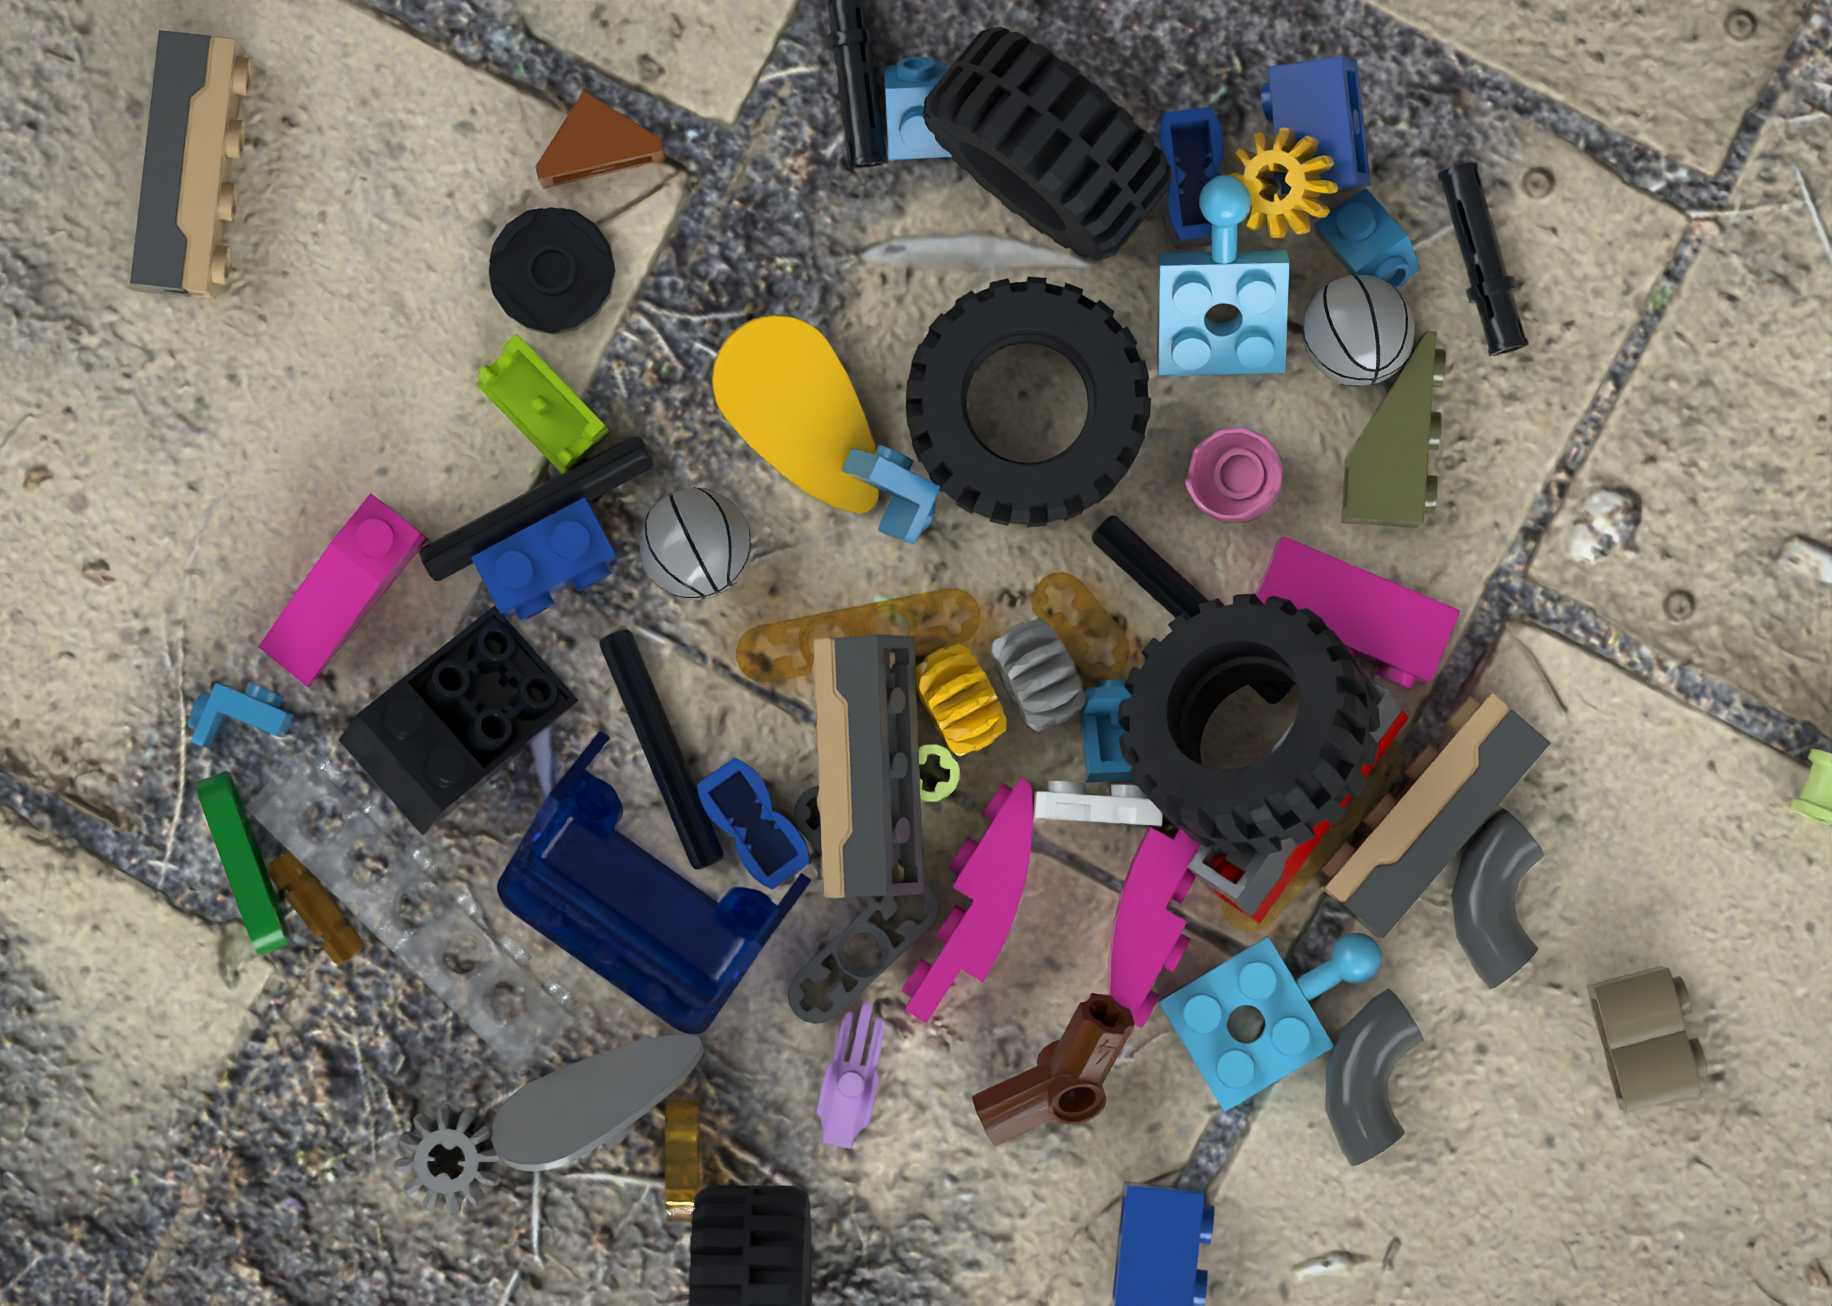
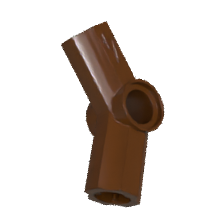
(1066, 1078)

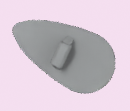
(590, 1101)

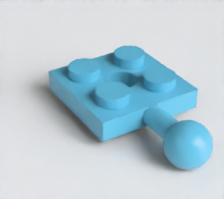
(1199, 280)
(1291, 1028)

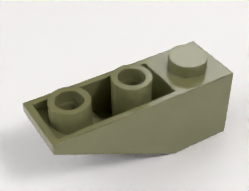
(1389, 461)

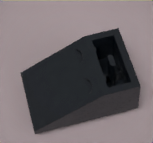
(457, 719)

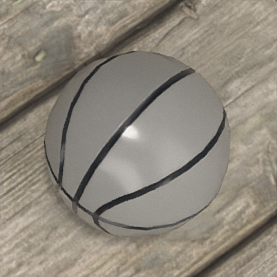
(1359, 330)
(695, 543)

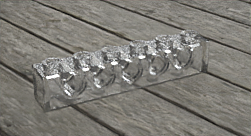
(286, 812)

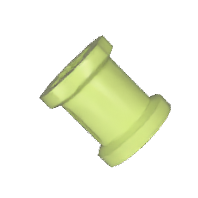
(947, 762)
(1816, 795)

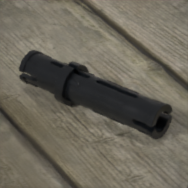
(857, 85)
(1483, 259)

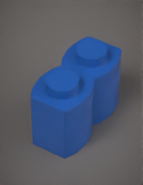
(1194, 151)
(744, 808)

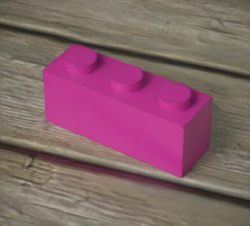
(1368, 613)

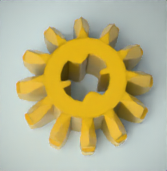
(1302, 175)
(959, 700)

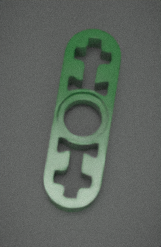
(243, 863)

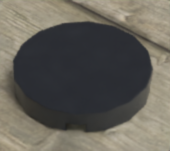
(551, 270)

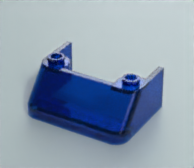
(629, 910)

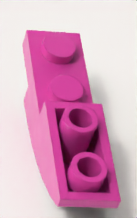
(994, 879)
(1143, 930)

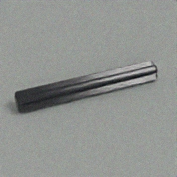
(585, 480)
(1163, 583)
(661, 749)

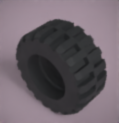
(1047, 143)
(1027, 315)
(1202, 666)
(750, 1247)

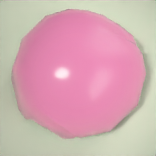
(1235, 475)

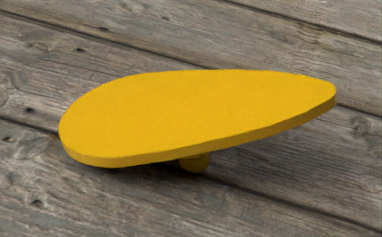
(795, 407)

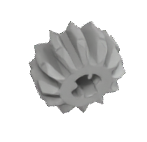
(1038, 674)
(448, 1181)

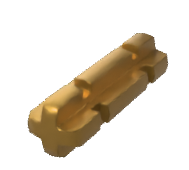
(315, 908)

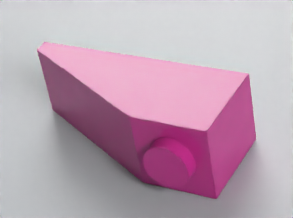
(342, 589)

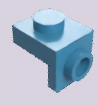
(905, 94)
(1368, 240)
(912, 495)
(255, 707)
(1102, 733)

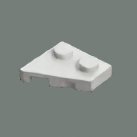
(1069, 803)

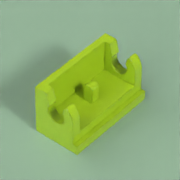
(541, 405)

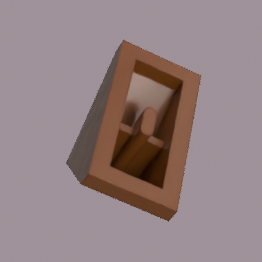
(596, 143)

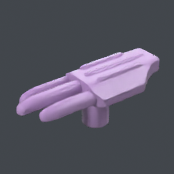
(849, 1086)

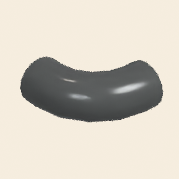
(1486, 896)
(1360, 1075)

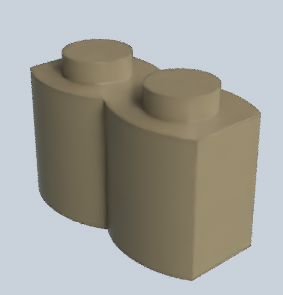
(1647, 1038)

